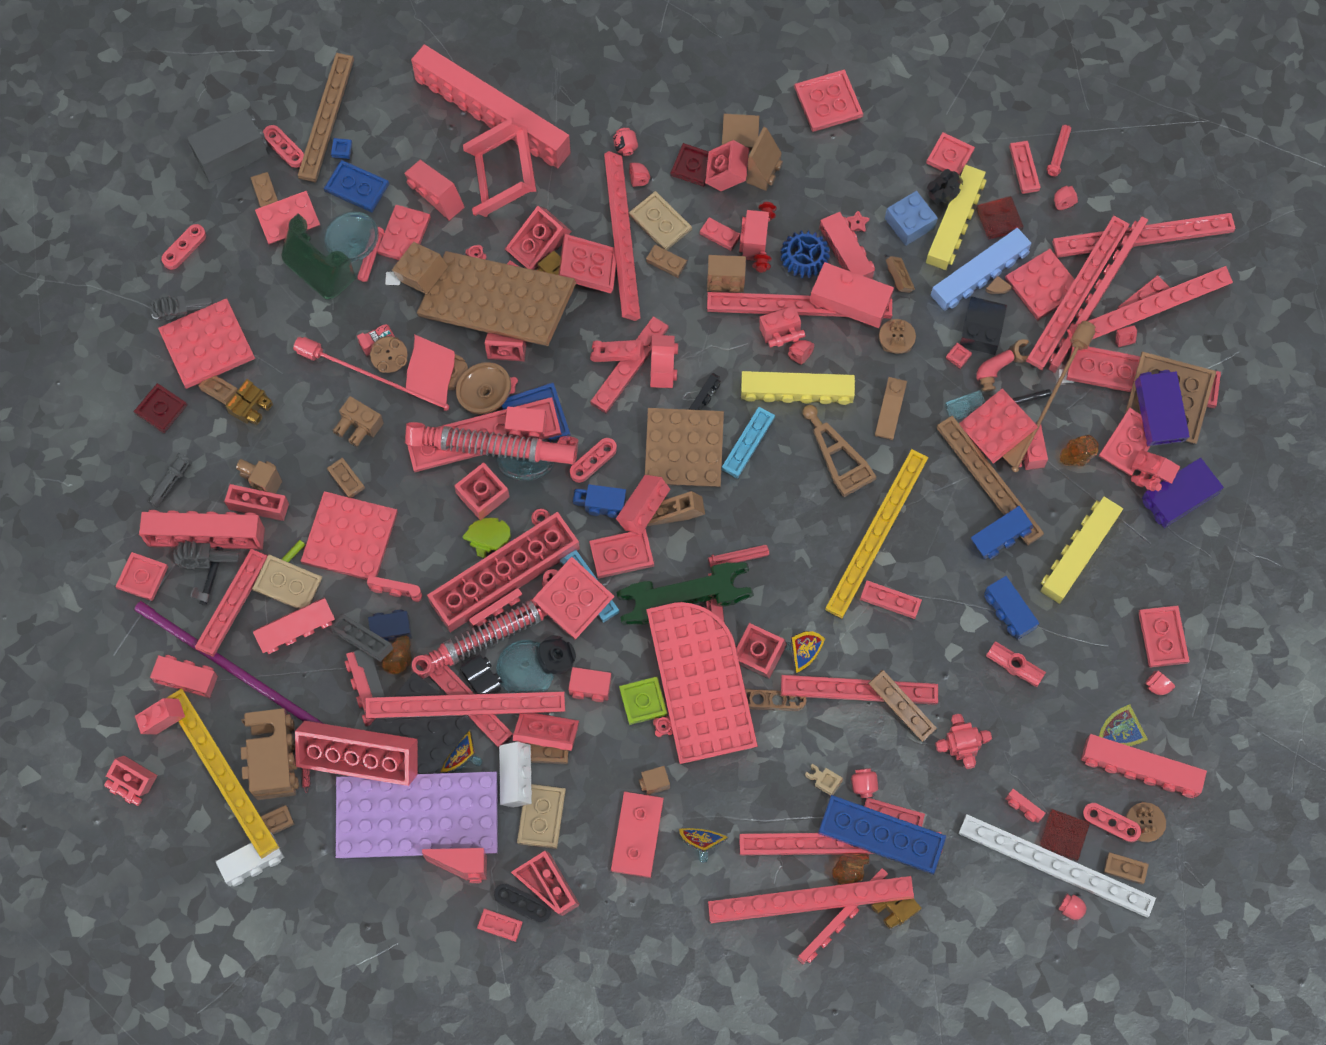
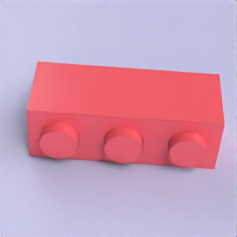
(256, 501)
(643, 504)
(184, 675)

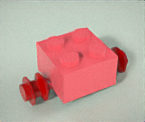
(754, 235)

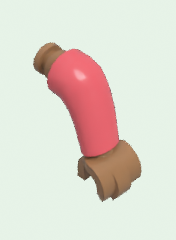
(988, 370)

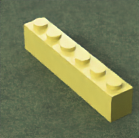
(955, 219)
(797, 387)
(1081, 550)

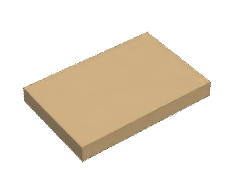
(660, 221)
(287, 583)
(542, 819)

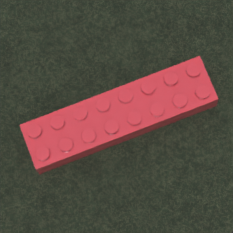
(503, 571)

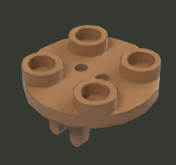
(897, 344)
(397, 352)
(1147, 812)

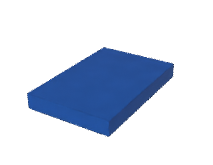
(356, 186)

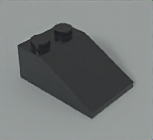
(983, 325)

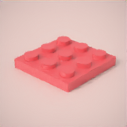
(828, 100)
(588, 263)
(1041, 283)
(998, 425)
(573, 598)

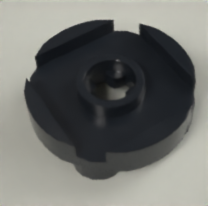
(945, 187)
(549, 662)

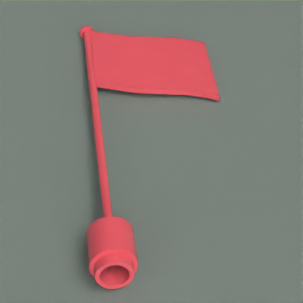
(426, 374)

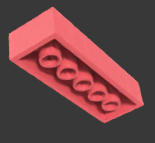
(219, 530)
(356, 753)

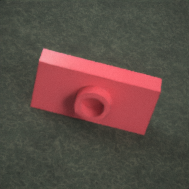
(500, 925)

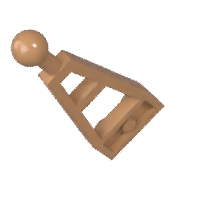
(852, 479)

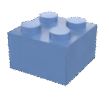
(911, 218)

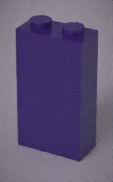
(1161, 408)
(1188, 491)

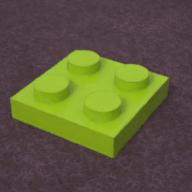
(643, 700)

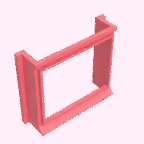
(489, 141)

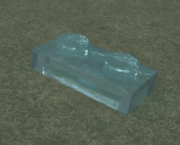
(965, 405)

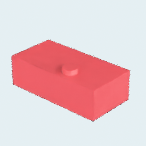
(851, 295)

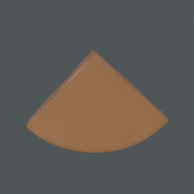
(998, 286)

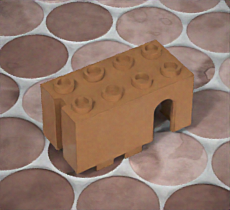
(272, 757)

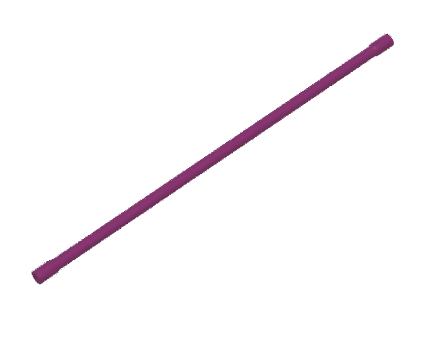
(150, 614)

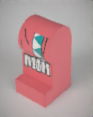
(368, 339)

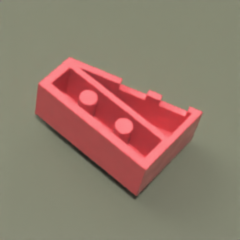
(435, 189)
(547, 882)

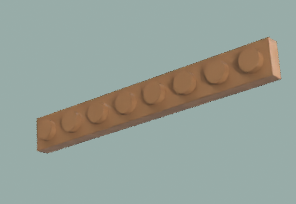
(325, 117)
(984, 472)

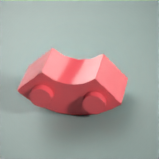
(663, 361)

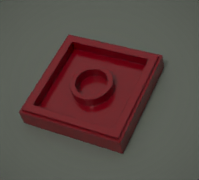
(691, 165)
(160, 408)

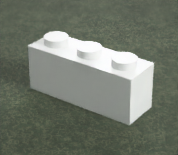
(515, 774)
(246, 863)

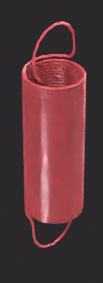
(305, 778)

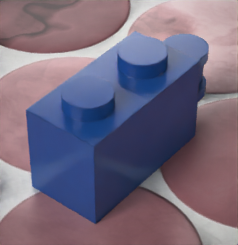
(601, 500)

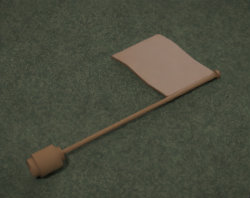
(1080, 341)

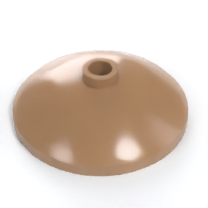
(479, 381)

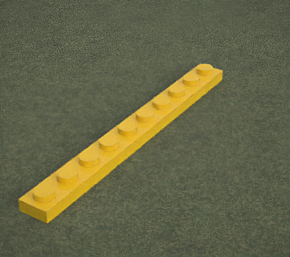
(876, 534)
(225, 778)

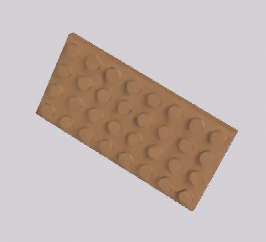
(498, 298)

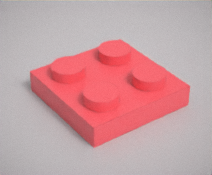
(950, 154)
(142, 576)

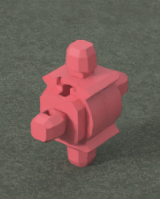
(963, 741)

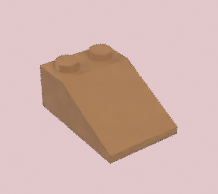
(763, 161)

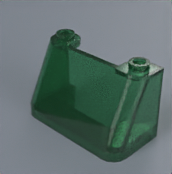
(324, 274)

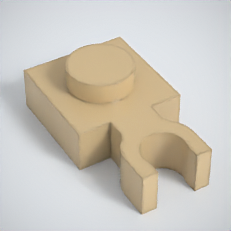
(825, 781)

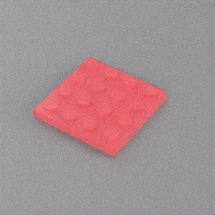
(206, 343)
(349, 536)

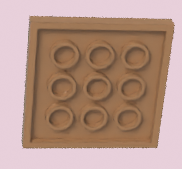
(1194, 386)
(685, 446)

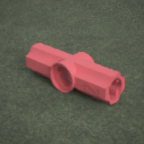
(1026, 671)

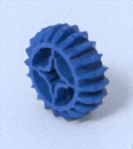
(806, 244)

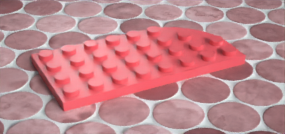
(701, 682)

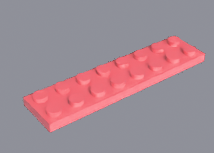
(1114, 370)
(429, 456)

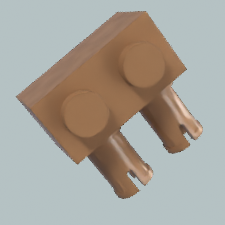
(360, 416)
(260, 476)

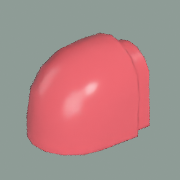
(638, 174)
(1065, 198)
(801, 351)
(1159, 683)
(1073, 907)

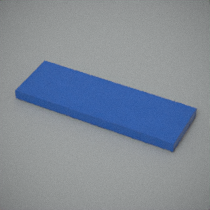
(882, 834)

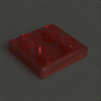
(999, 217)
(1064, 835)

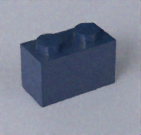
(391, 625)

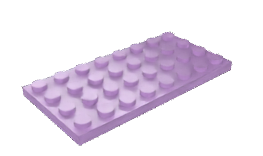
(428, 814)

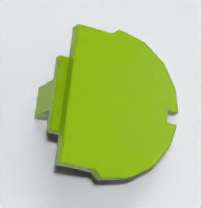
(487, 535)

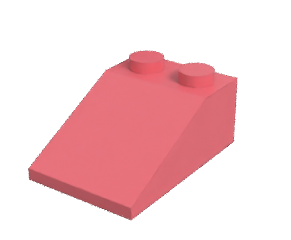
(537, 238)
(463, 862)

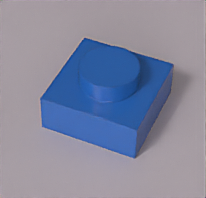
(341, 148)

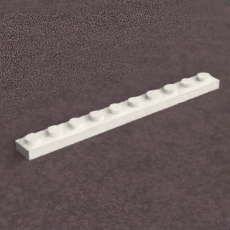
(1057, 866)

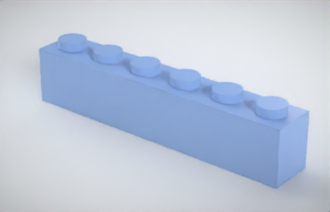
(981, 269)

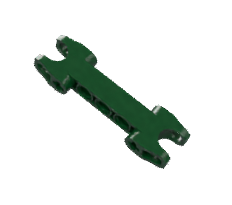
(717, 586)

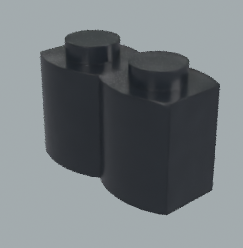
(480, 676)

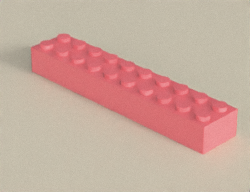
(489, 104)

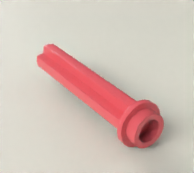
(1054, 168)
(368, 261)
(739, 556)

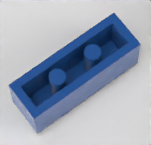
(1002, 533)
(1011, 608)

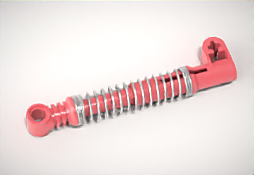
(534, 449)
(497, 629)

